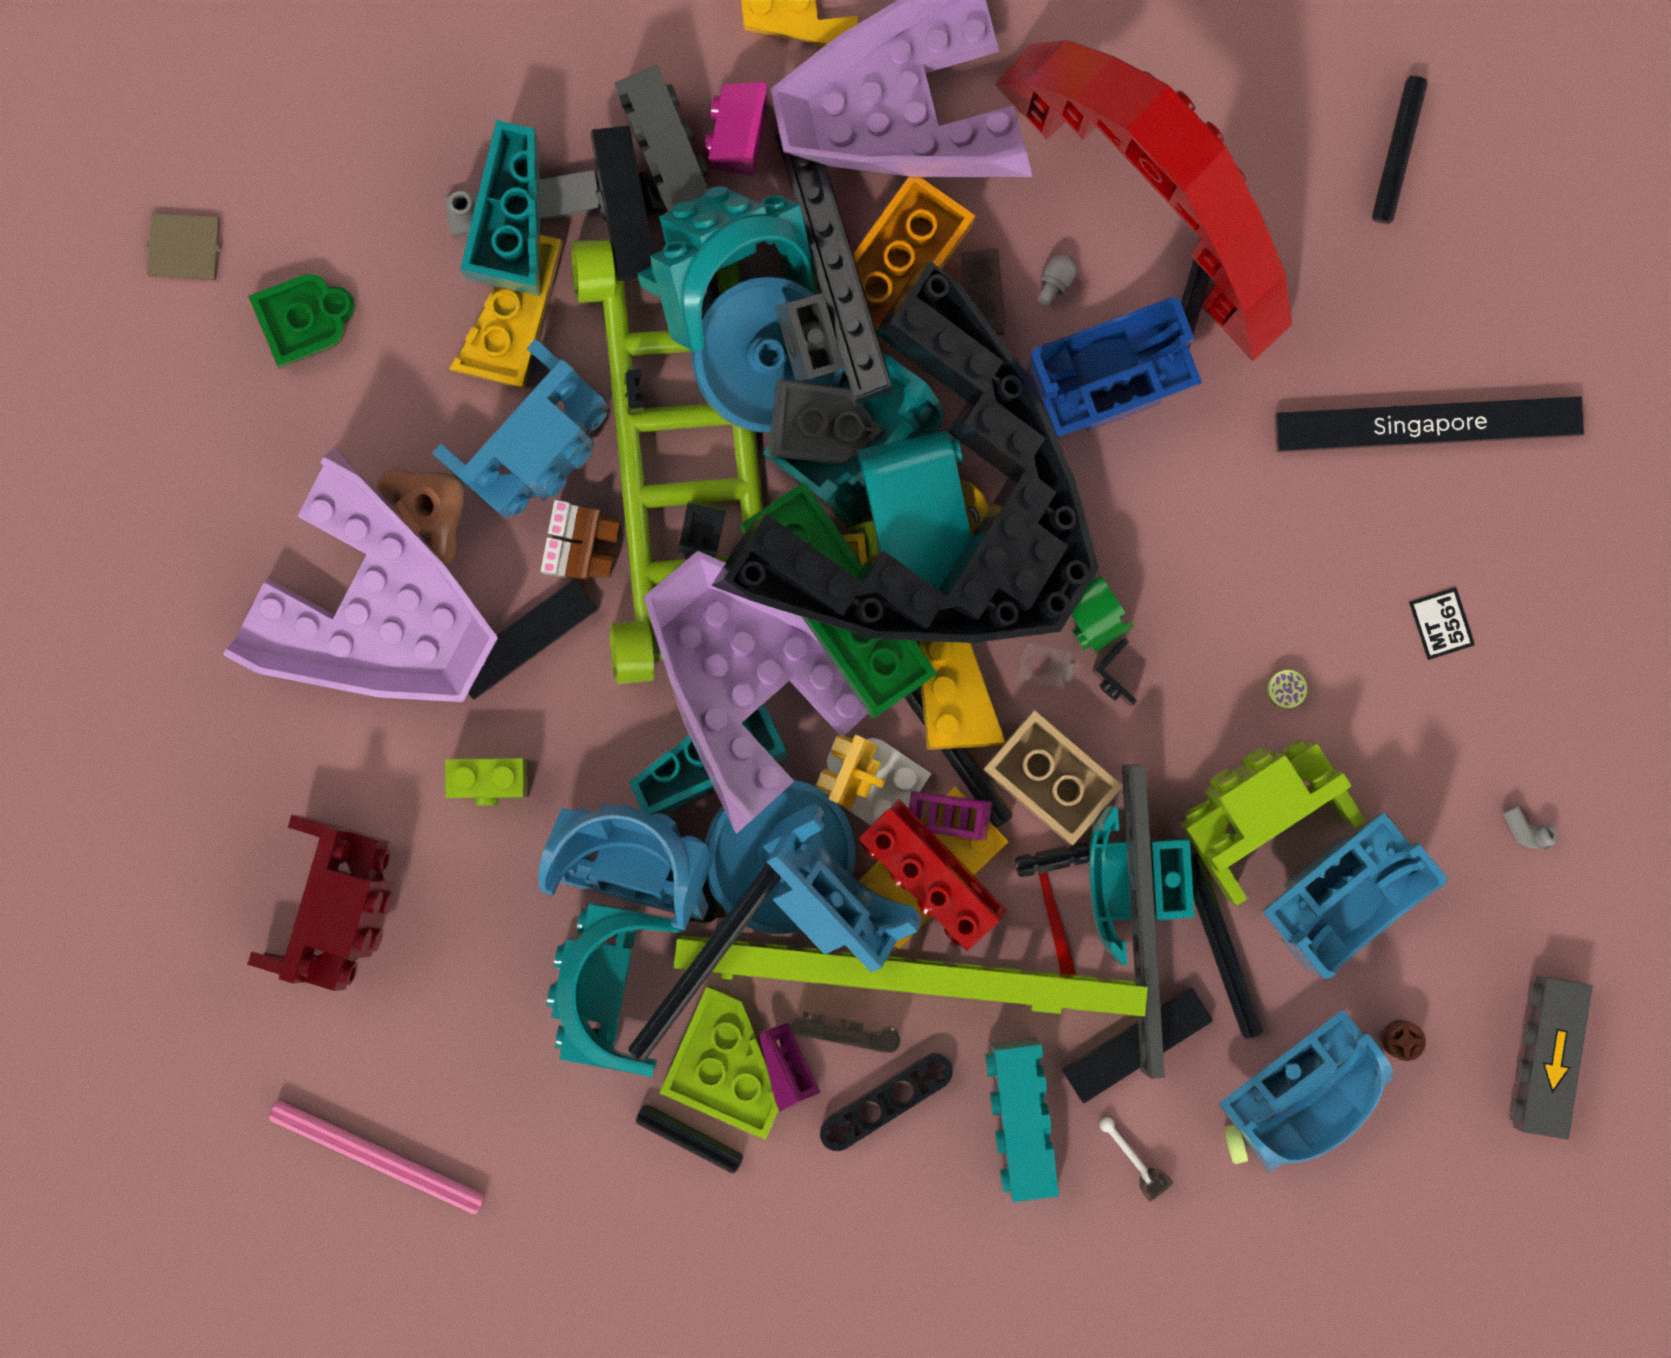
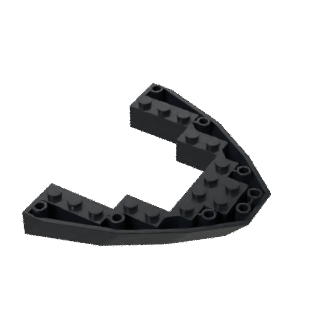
(1029, 550)

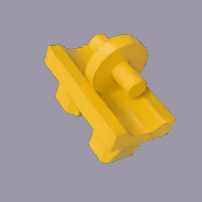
(856, 773)

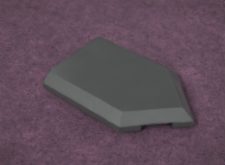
(819, 423)

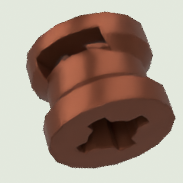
(1411, 1042)

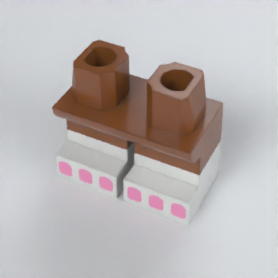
(580, 526)

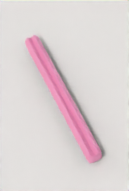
(376, 1157)

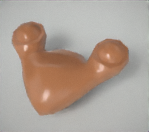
(428, 504)

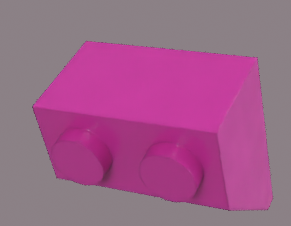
(738, 127)

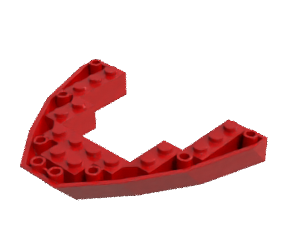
(1179, 160)

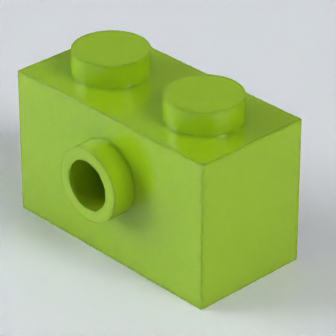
(486, 779)

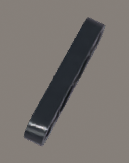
(889, 1106)

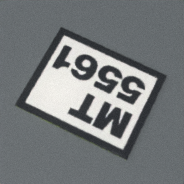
(1442, 623)

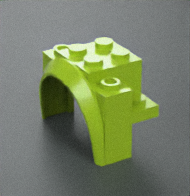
(1262, 802)

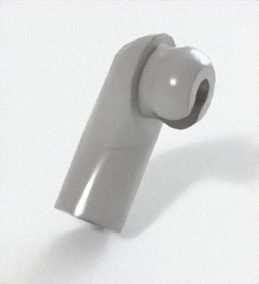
(1529, 834)

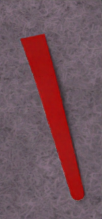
(1061, 946)

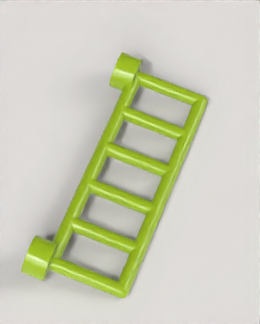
(595, 280)

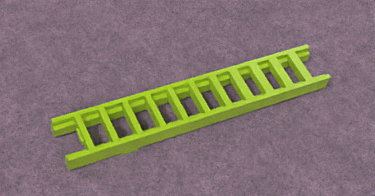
(1037, 989)

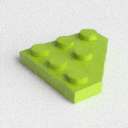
(723, 1067)

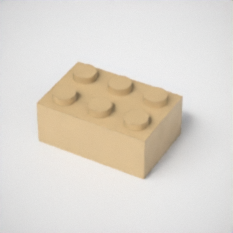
(1052, 777)

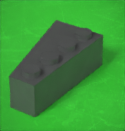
(663, 137)

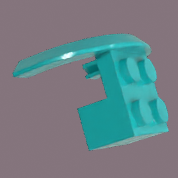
(1111, 883)

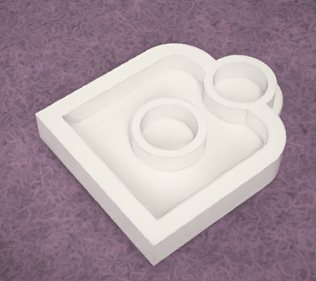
(900, 778)

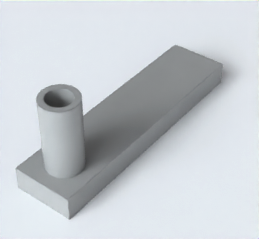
(557, 199)

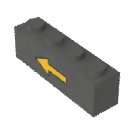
(1551, 1057)

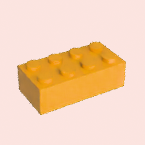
(913, 229)

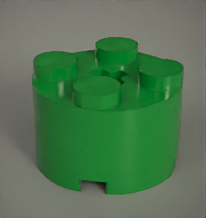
(1098, 617)

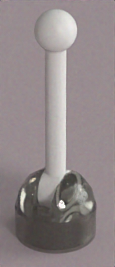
(1152, 1180)

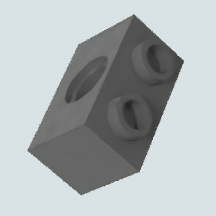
(809, 337)

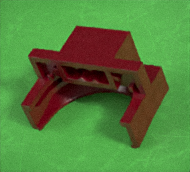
(337, 910)

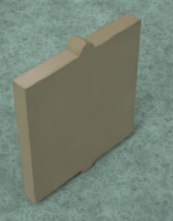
(183, 246)

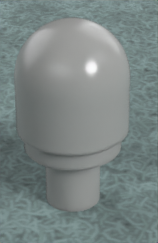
(1057, 278)

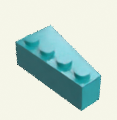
(506, 217)
(681, 777)
(1023, 1119)

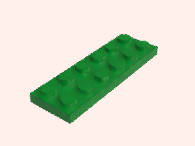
(875, 669)

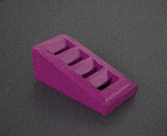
(982, 816)
(787, 1068)

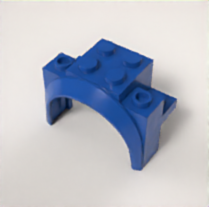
(1115, 368)

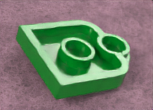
(302, 317)

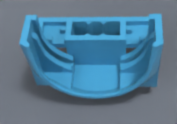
(535, 441)
(1352, 895)

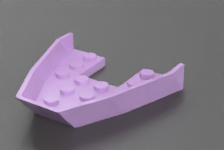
(870, 103)
(398, 628)
(725, 664)

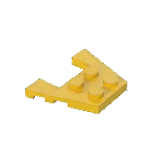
(793, 20)

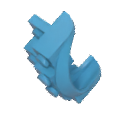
(636, 861)
(827, 899)
(1309, 1097)

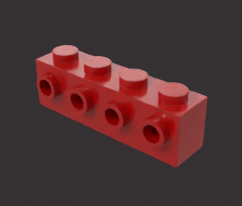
(932, 875)

